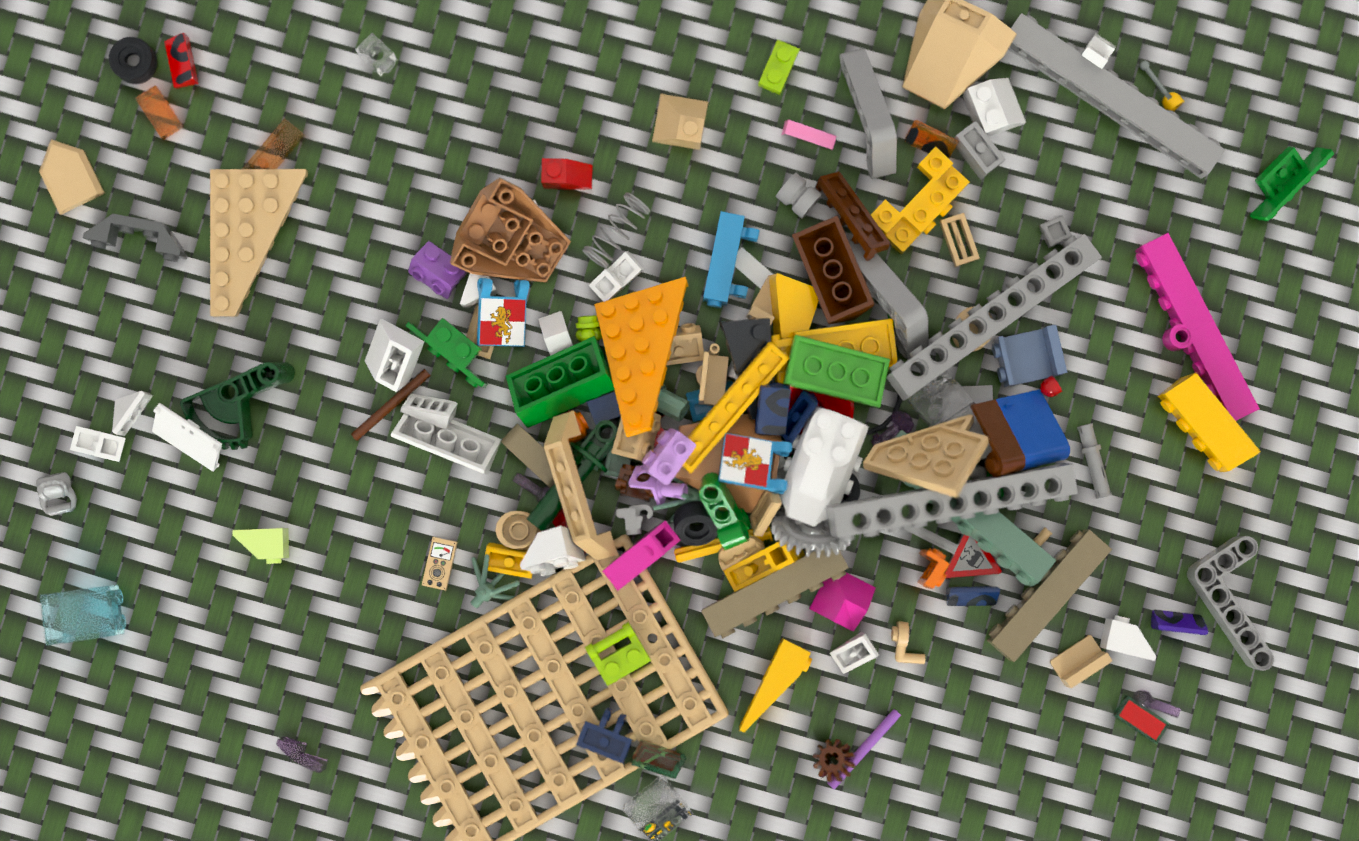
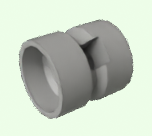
(798, 195)

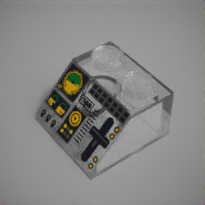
(657, 809)

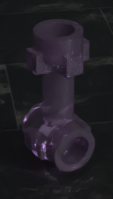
(900, 422)

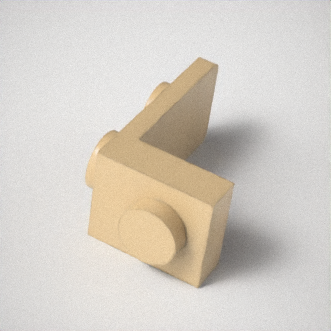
(762, 304)

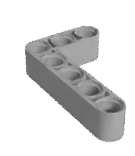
(873, 113)
(897, 300)
(1227, 601)

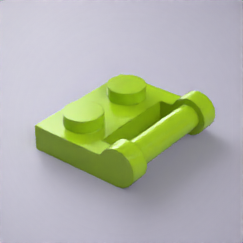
(622, 660)

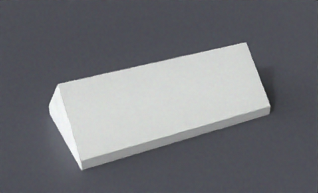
(456, 443)

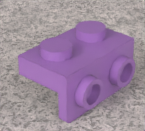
(434, 269)

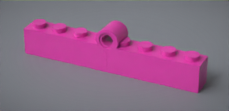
(1195, 326)

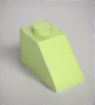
(265, 543)

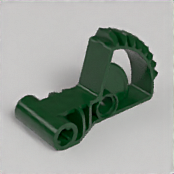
(237, 409)

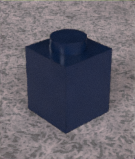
(604, 408)

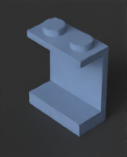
(1029, 356)

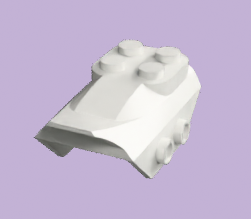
(822, 465)

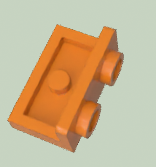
(934, 573)

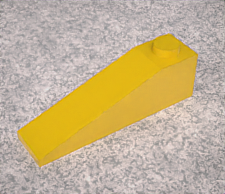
(781, 673)

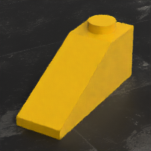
(761, 565)

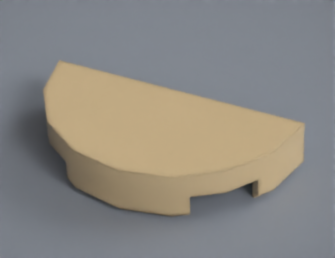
(736, 554)

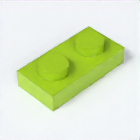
(778, 67)

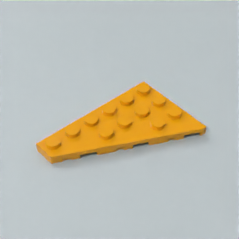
(638, 345)

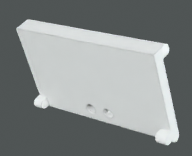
(186, 437)

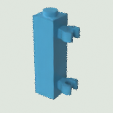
(723, 260)

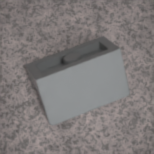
(978, 150)

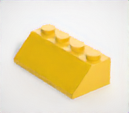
(1207, 423)

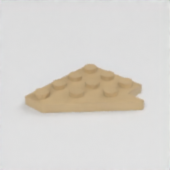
(932, 457)

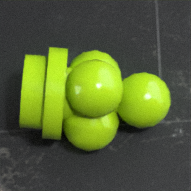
(588, 328)

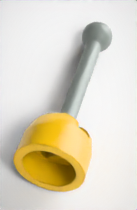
(1171, 100)

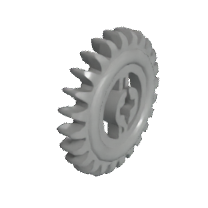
(809, 537)

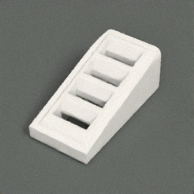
(435, 410)

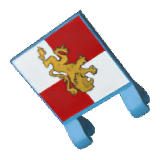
(501, 318)
(749, 462)

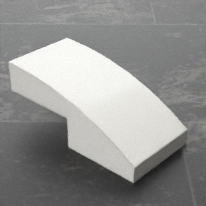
(1098, 50)
(616, 277)
(97, 443)

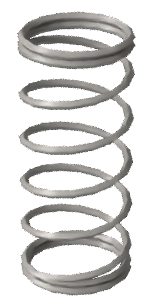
(632, 202)

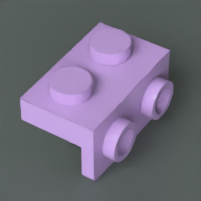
(668, 455)

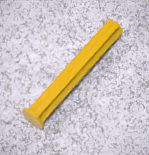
(691, 552)

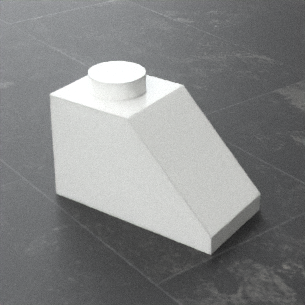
(1125, 638)

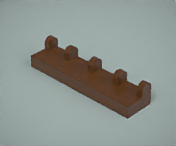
(853, 214)

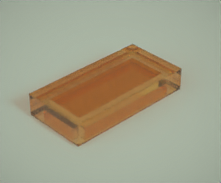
(159, 112)

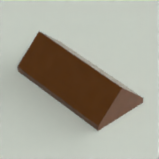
(833, 271)

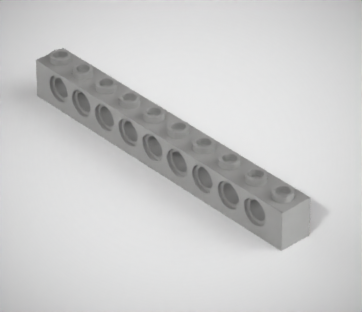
(1083, 256)
(1061, 480)

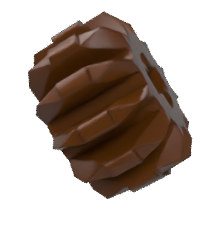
(824, 762)

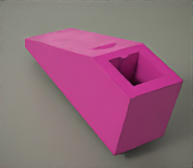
(641, 555)

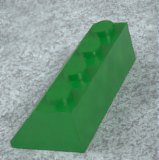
(560, 382)

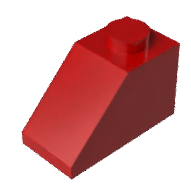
(566, 174)

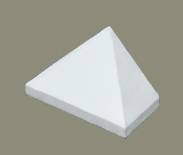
(128, 410)

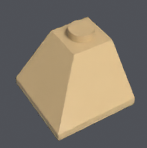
(680, 121)

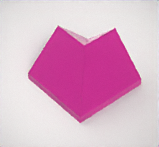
(843, 600)

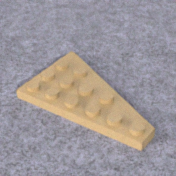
(244, 222)

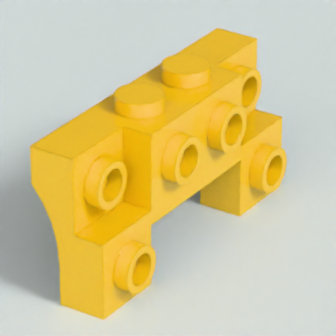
(934, 199)

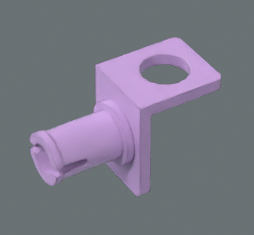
(659, 490)

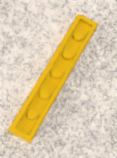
(734, 403)

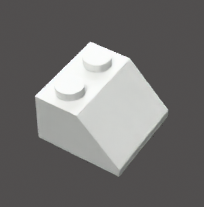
(994, 106)

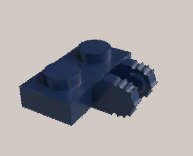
(604, 741)

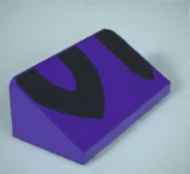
(1178, 622)

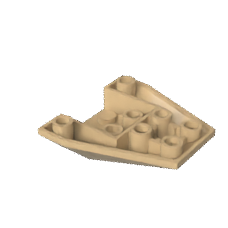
(953, 49)

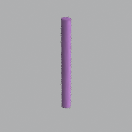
(868, 744)

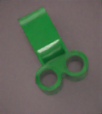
(731, 523)

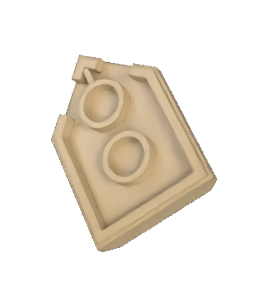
(69, 176)

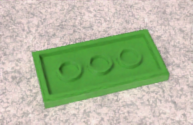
(836, 371)

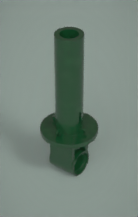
(588, 457)

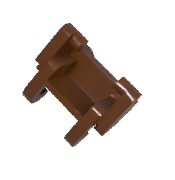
(624, 488)

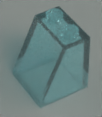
(82, 614)

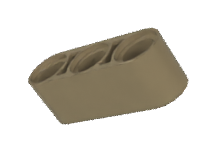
(529, 452)

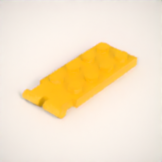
(869, 337)

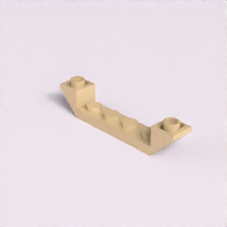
(571, 489)

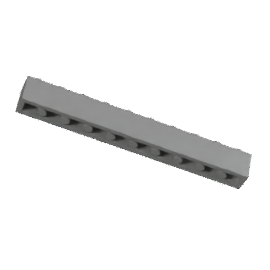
(1115, 97)

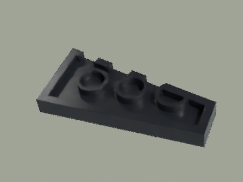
(745, 342)

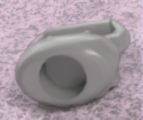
(54, 487)

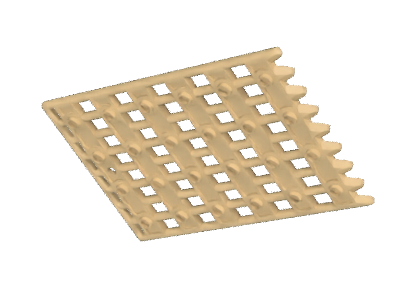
(466, 716)

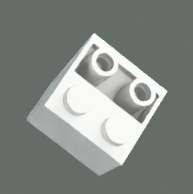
(393, 355)
(552, 551)

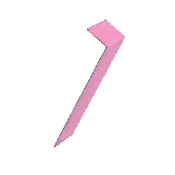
(809, 134)

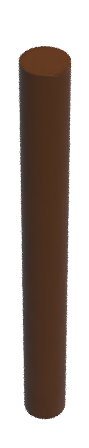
(390, 404)

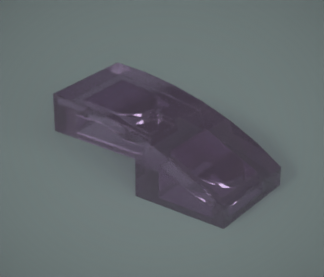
(296, 751)

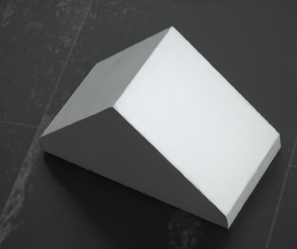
(470, 295)
(555, 332)
(854, 653)

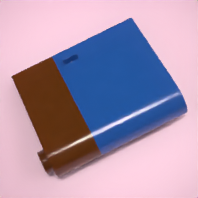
(1020, 433)

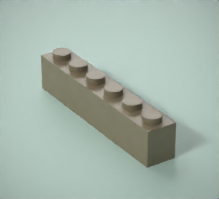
(771, 591)
(1049, 595)

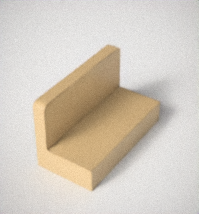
(713, 379)
(1080, 661)

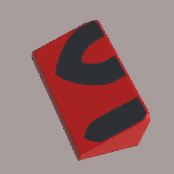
(181, 61)

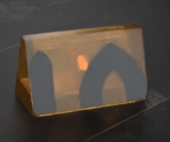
(928, 138)

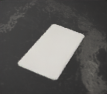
(751, 267)

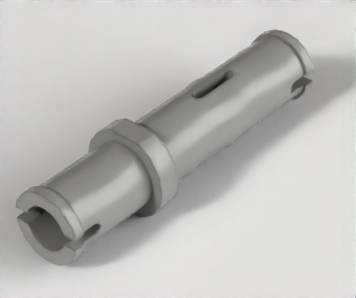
(1094, 460)

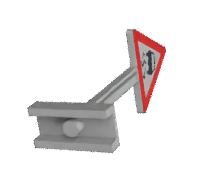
(966, 557)

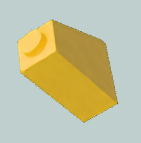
(792, 305)

